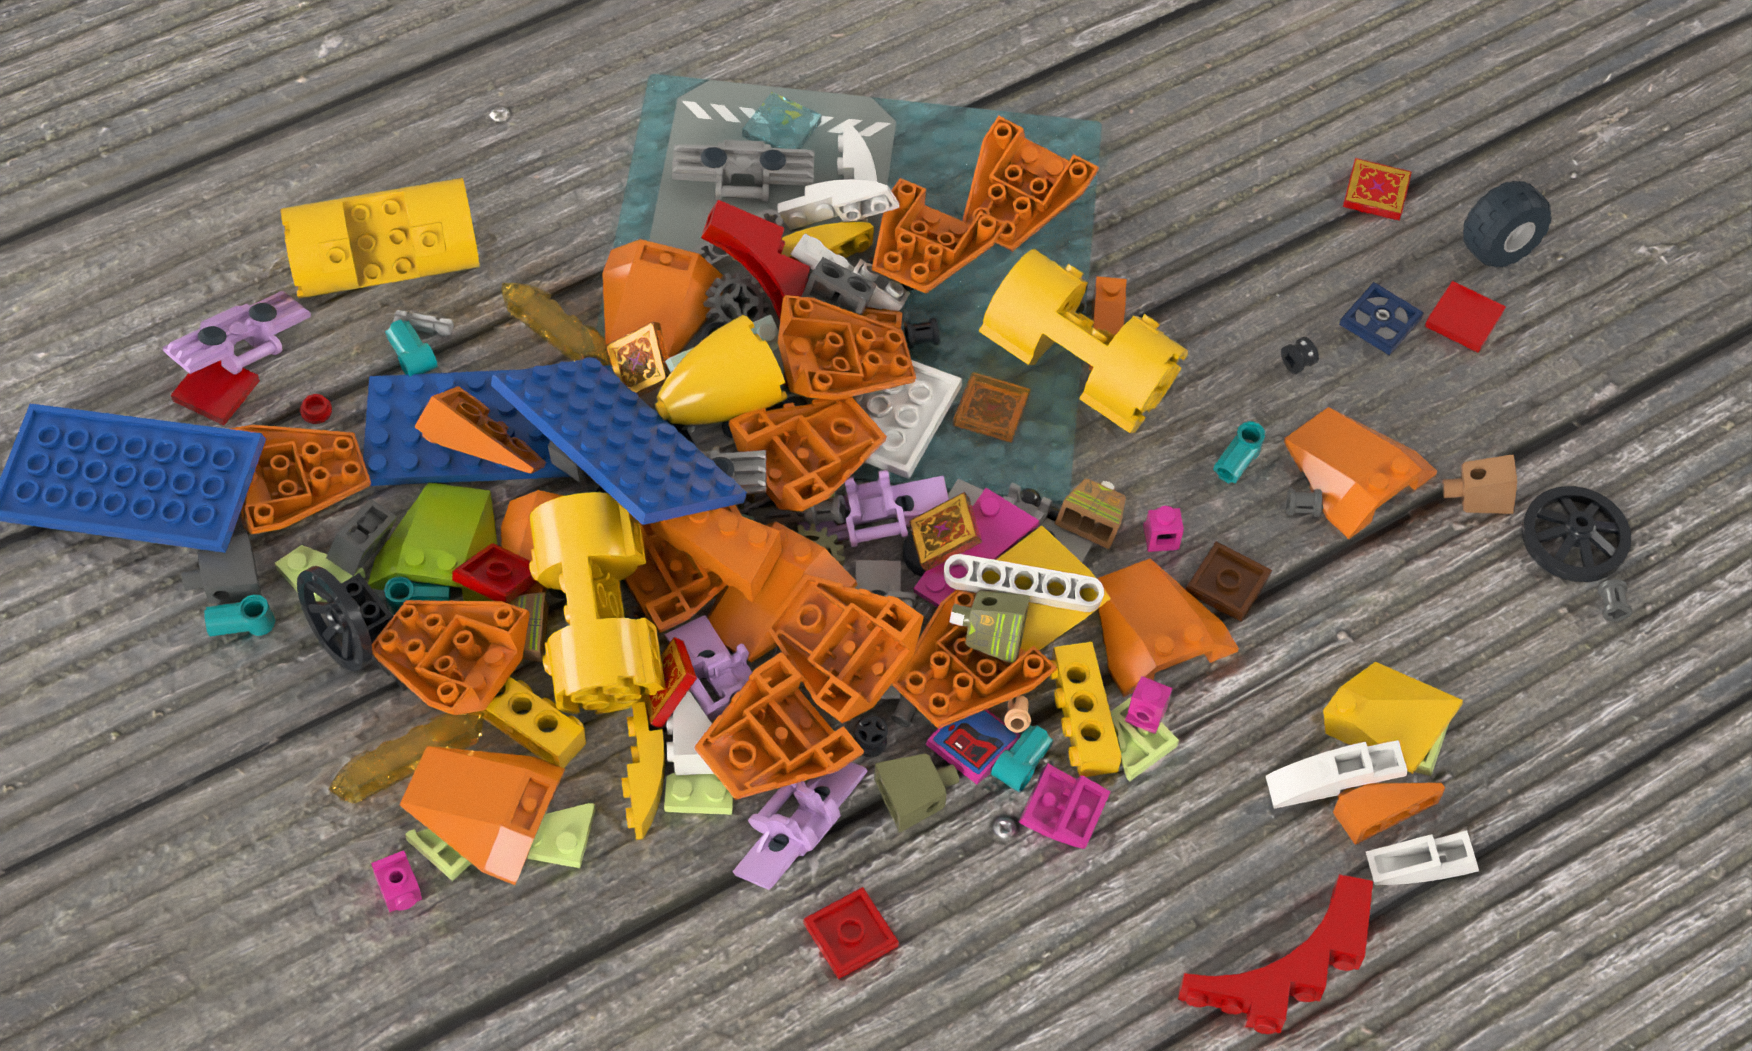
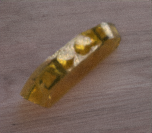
(550, 322)
(399, 758)

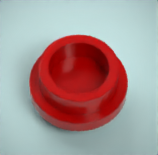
(315, 409)

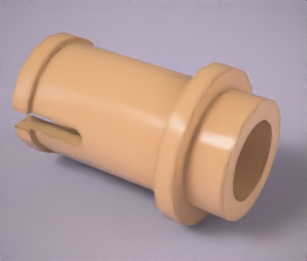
(1017, 717)

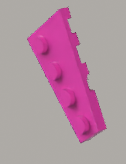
(1000, 529)

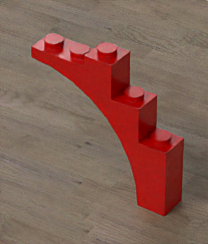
(758, 248)
(1301, 974)

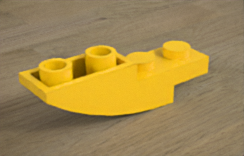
(840, 238)
(646, 773)

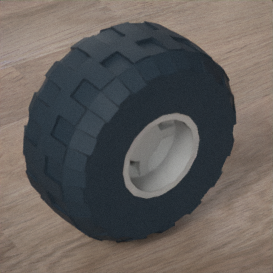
(1507, 224)

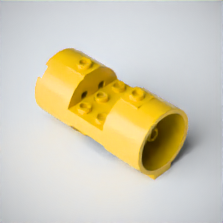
(380, 237)
(1039, 308)
(602, 658)

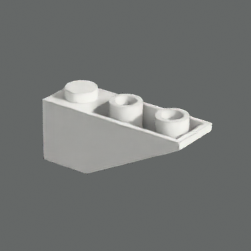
(687, 728)

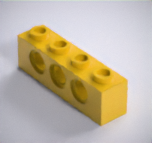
(554, 747)
(1089, 757)

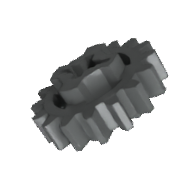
(740, 300)

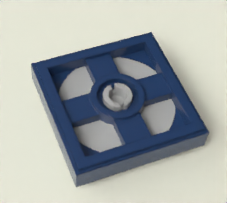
(1381, 318)

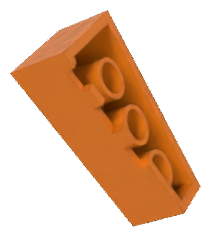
(726, 544)

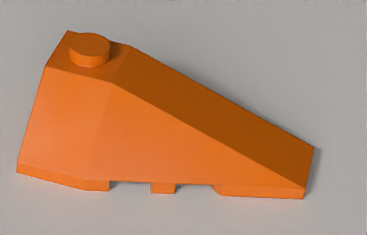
(463, 424)
(516, 528)

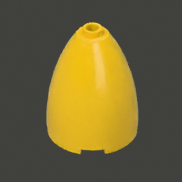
(722, 378)

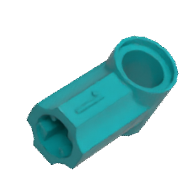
(411, 352)
(1239, 452)
(413, 591)
(239, 617)
(1018, 765)

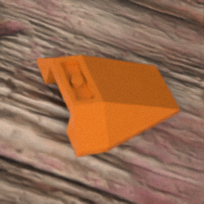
(1023, 183)
(926, 245)
(658, 285)
(838, 351)
(300, 475)
(453, 650)
(956, 681)
(483, 804)

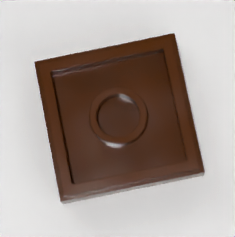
(1228, 581)

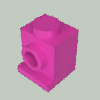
(1163, 521)
(1148, 704)
(388, 874)

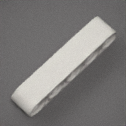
(1039, 577)

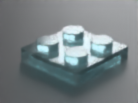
(781, 123)

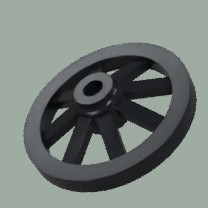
(1577, 530)
(342, 614)

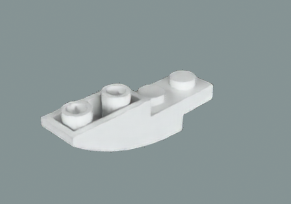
(856, 158)
(843, 198)
(887, 294)
(1335, 770)

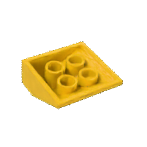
(1043, 621)
(1390, 707)

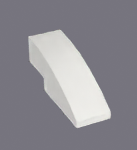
(1423, 860)

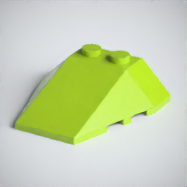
(436, 537)

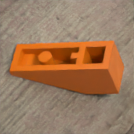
(1108, 304)
(1382, 805)

